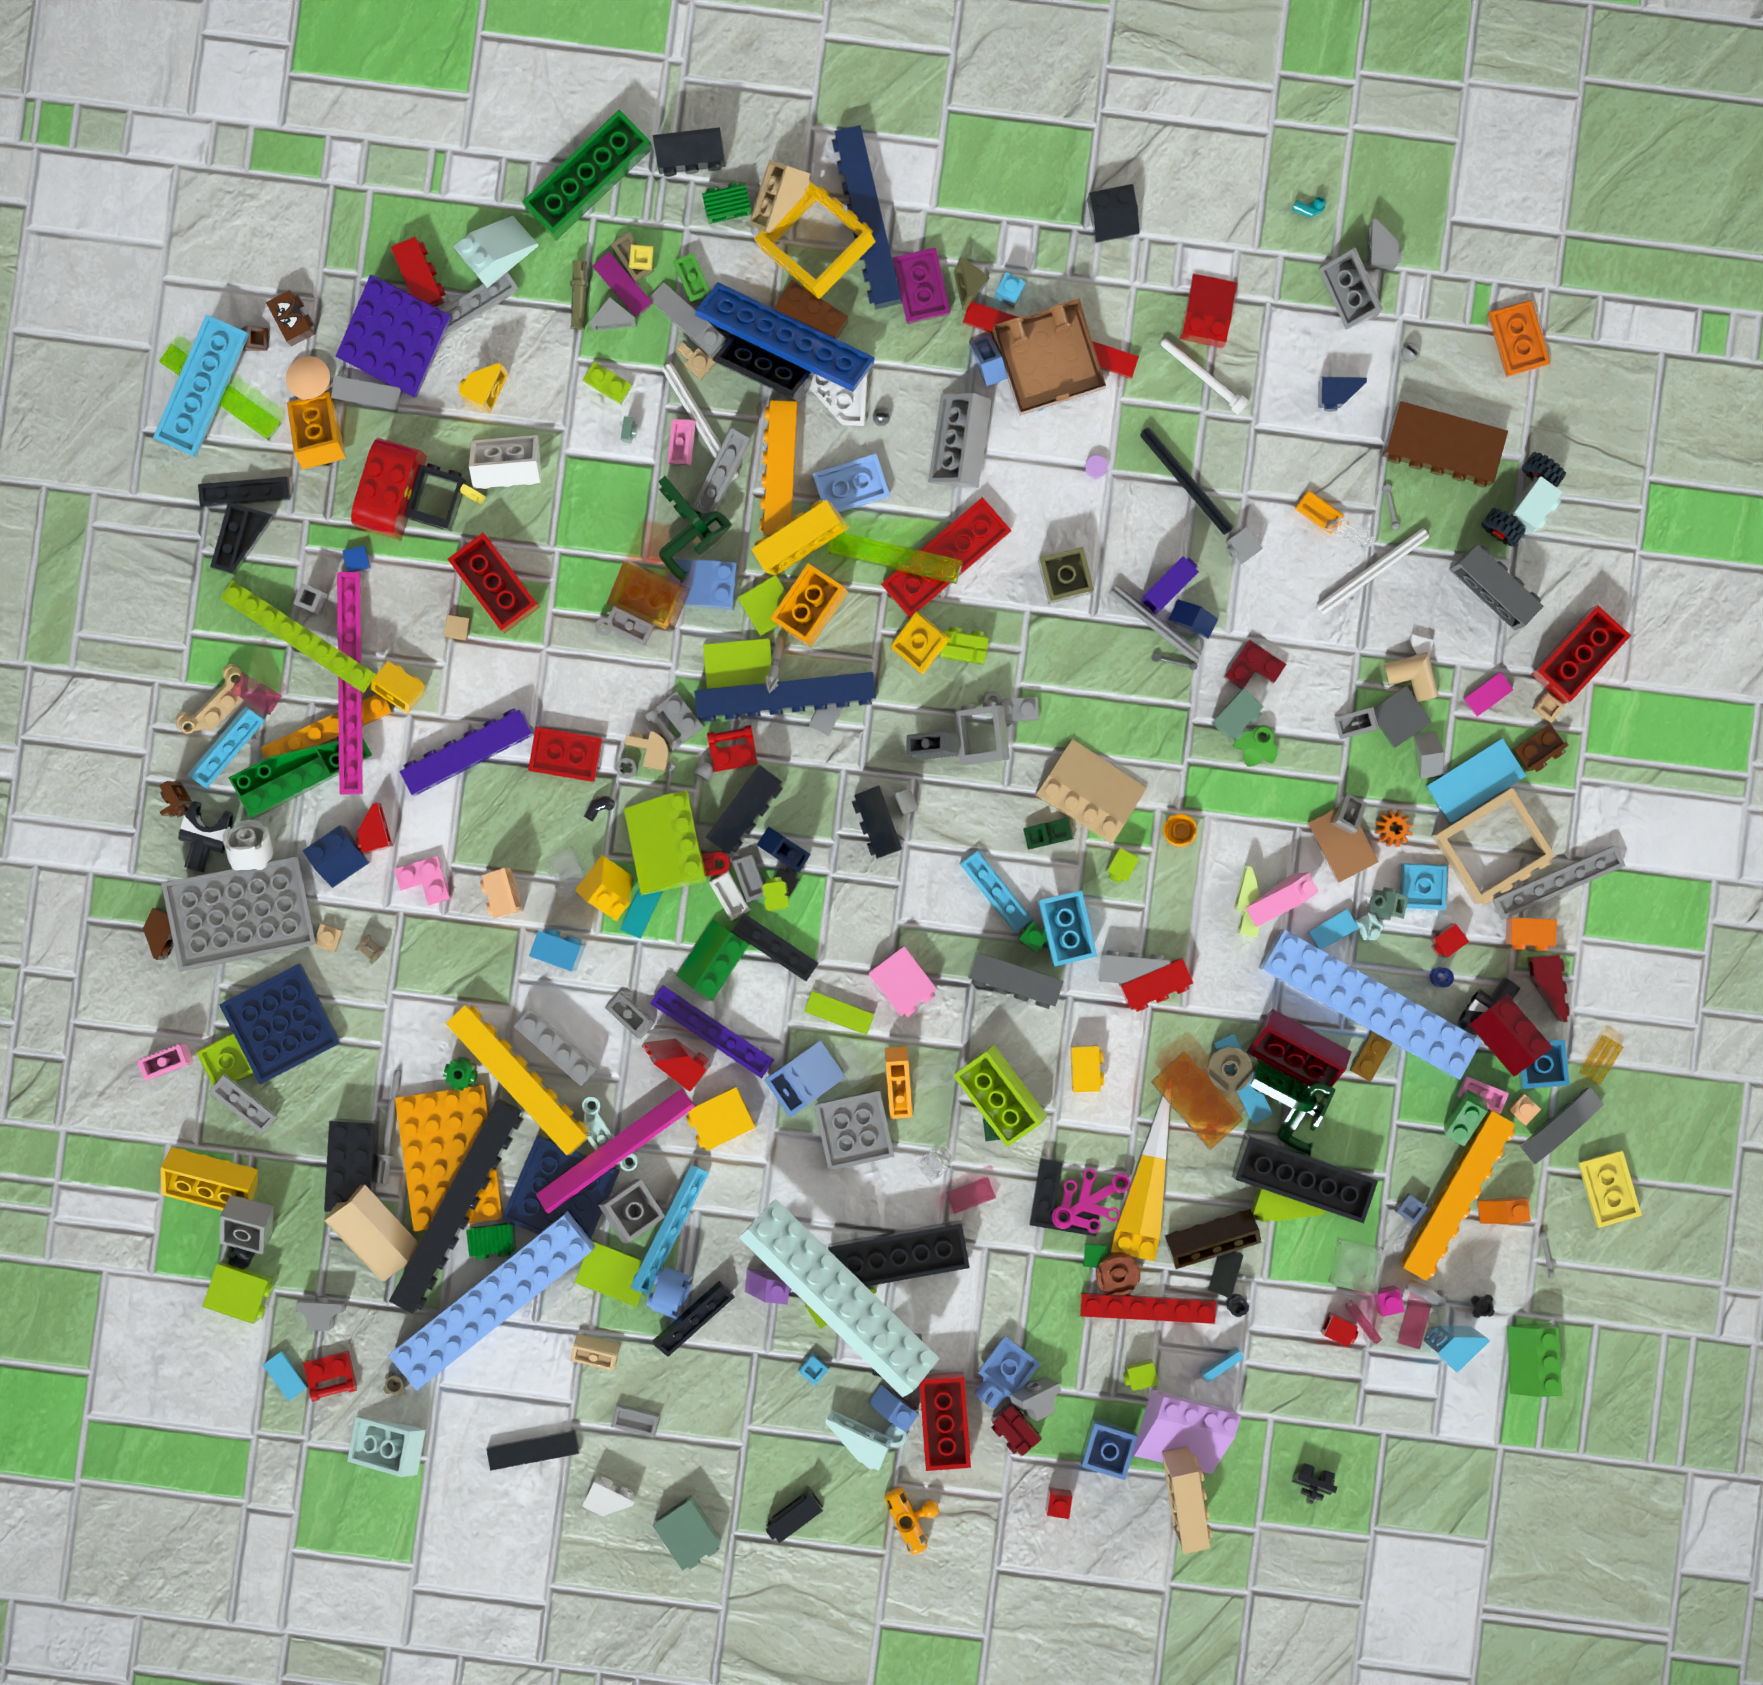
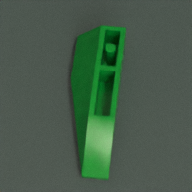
(287, 776)

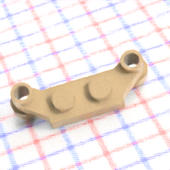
(216, 708)

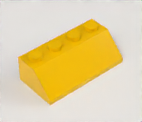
(799, 537)
(205, 1179)

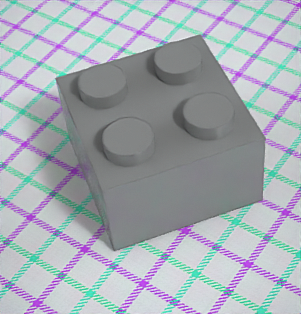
(631, 1211)
(246, 1224)

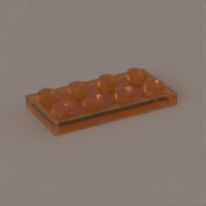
(1196, 1100)

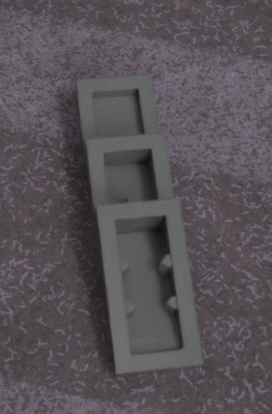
(1562, 1125)

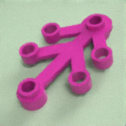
(1087, 1203)

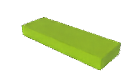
(839, 1012)

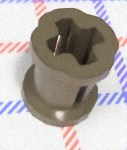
(362, 946)

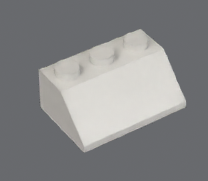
(505, 462)

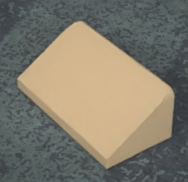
(595, 1352)

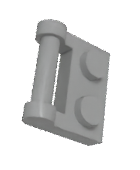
(680, 716)

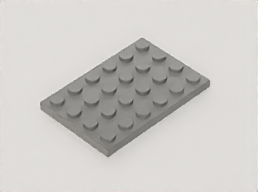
(238, 914)

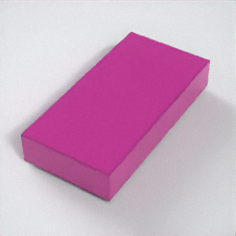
(1488, 694)

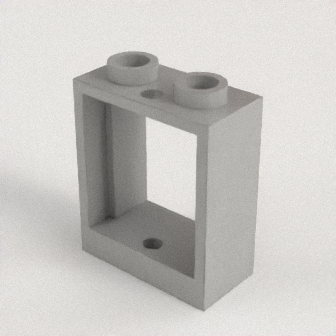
(1000, 734)

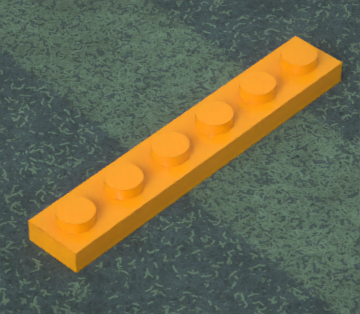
(325, 729)

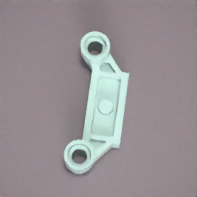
(599, 1131)

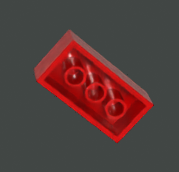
(493, 582)
(1581, 654)
(945, 1421)

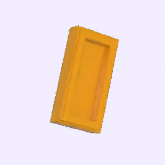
(1317, 510)

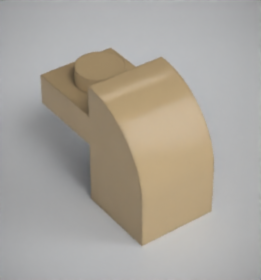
(657, 749)

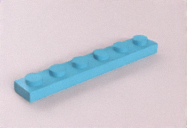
(670, 1229)

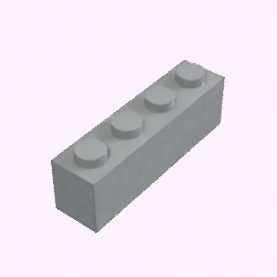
(556, 1047)

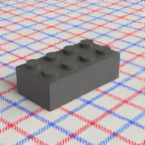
(1497, 587)
(1015, 979)

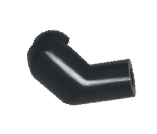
(598, 804)

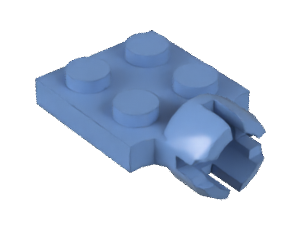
(1004, 1372)

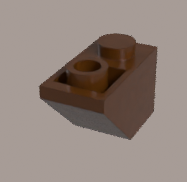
(158, 933)

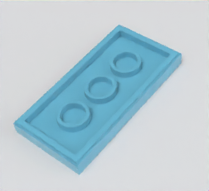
(1475, 781)

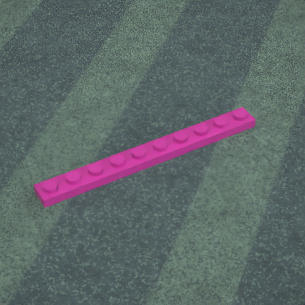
(348, 696)

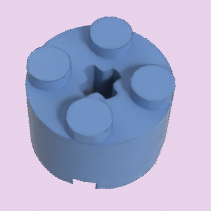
(670, 1292)

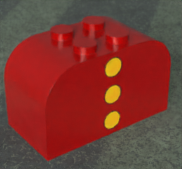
(386, 488)

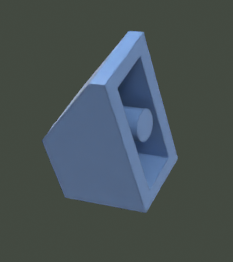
(988, 360)
(894, 1408)

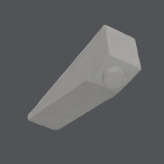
(684, 317)

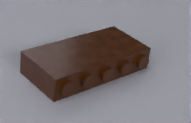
(1444, 444)

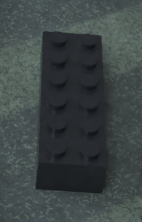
(1304, 1178)
(904, 1253)

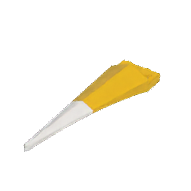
(1141, 1216)

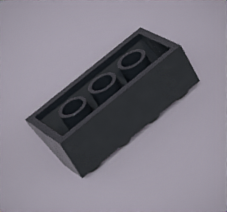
(764, 368)
(744, 810)

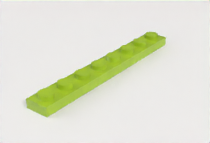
(298, 636)

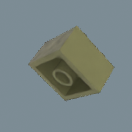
(1065, 575)

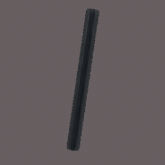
(1186, 480)

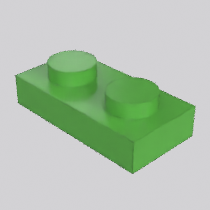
(691, 277)

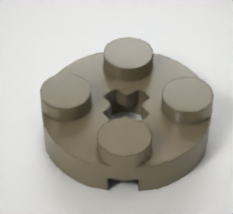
(1229, 1082)

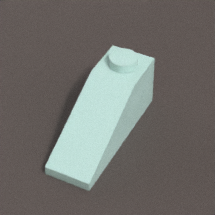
(862, 1441)

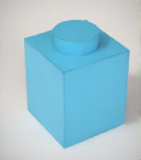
(1010, 289)

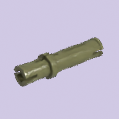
(578, 294)

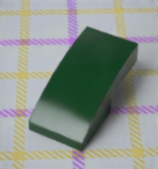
(1048, 833)

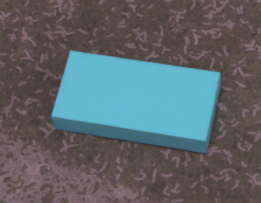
(1333, 929)
(1221, 1365)
(285, 1375)

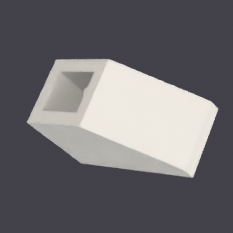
(606, 1498)

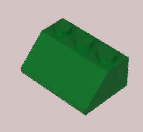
(712, 960)

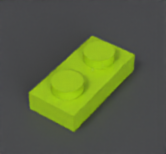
(607, 383)

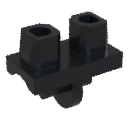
(1323, 1485)

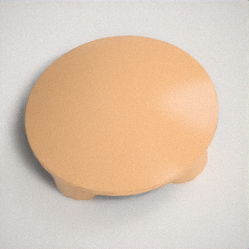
(308, 377)

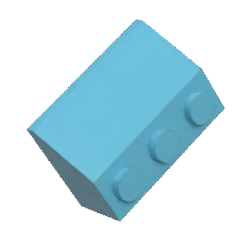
(1067, 928)
(1455, 1344)

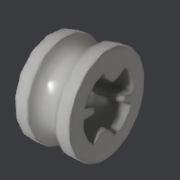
(626, 775)

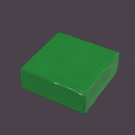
(1093, 1254)

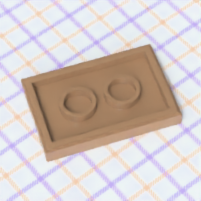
(1343, 851)

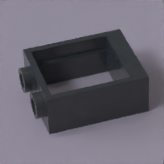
(431, 520)

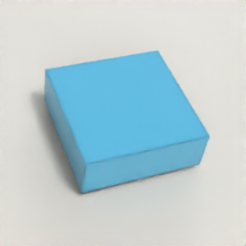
(813, 1369)

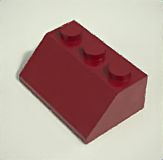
(1510, 1035)

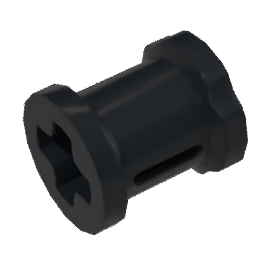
(1240, 1311)

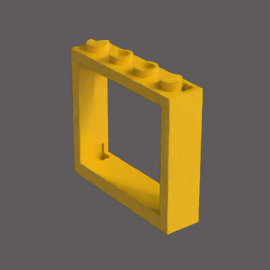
(837, 269)

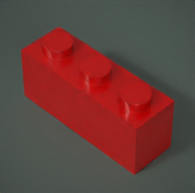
(418, 272)
(1156, 985)

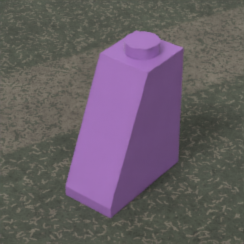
(767, 1286)

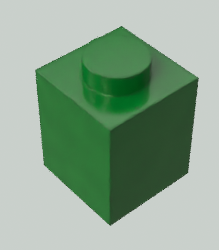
(1033, 936)

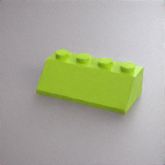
(1000, 1095)

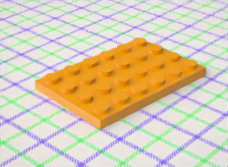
(435, 1140)

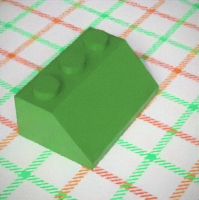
(1534, 1360)

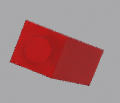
(373, 831)

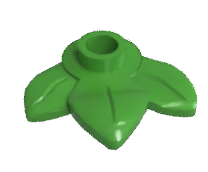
(1255, 749)

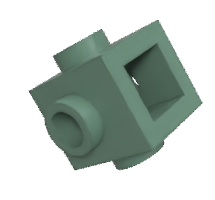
(1388, 903)

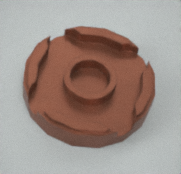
(1118, 1274)

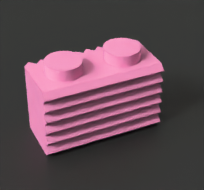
(165, 1061)

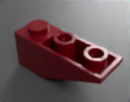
(1546, 976)

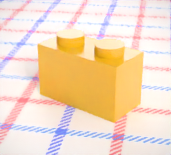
(398, 686)
(1086, 1068)

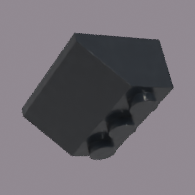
(689, 151)
(876, 822)

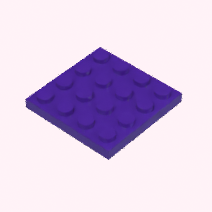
(393, 335)

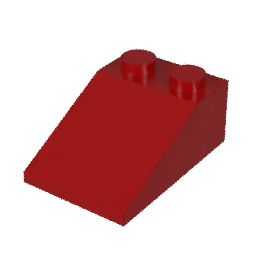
(1208, 311)

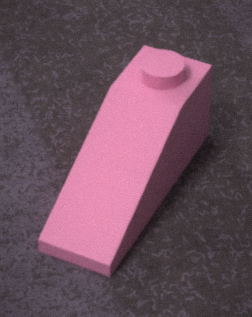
(1282, 898)

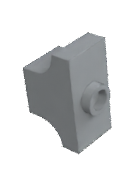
(320, 1312)
(1037, 1398)

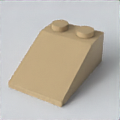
(778, 194)

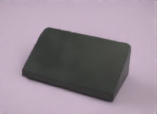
(1225, 1274)

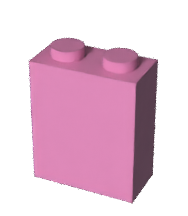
(903, 982)

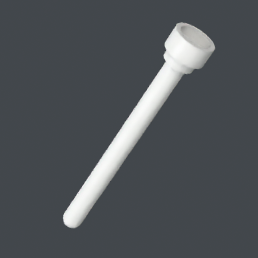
(1236, 402)

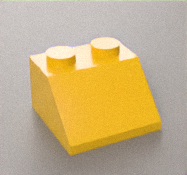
(483, 387)
(607, 887)

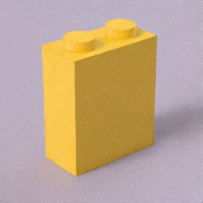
(720, 1119)

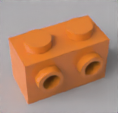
(1531, 932)

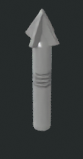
(771, 680)

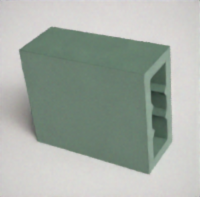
(687, 1533)

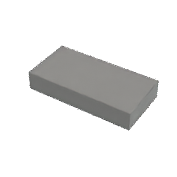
(826, 719)
(749, 877)
(635, 1420)

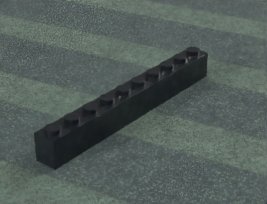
(456, 1205)

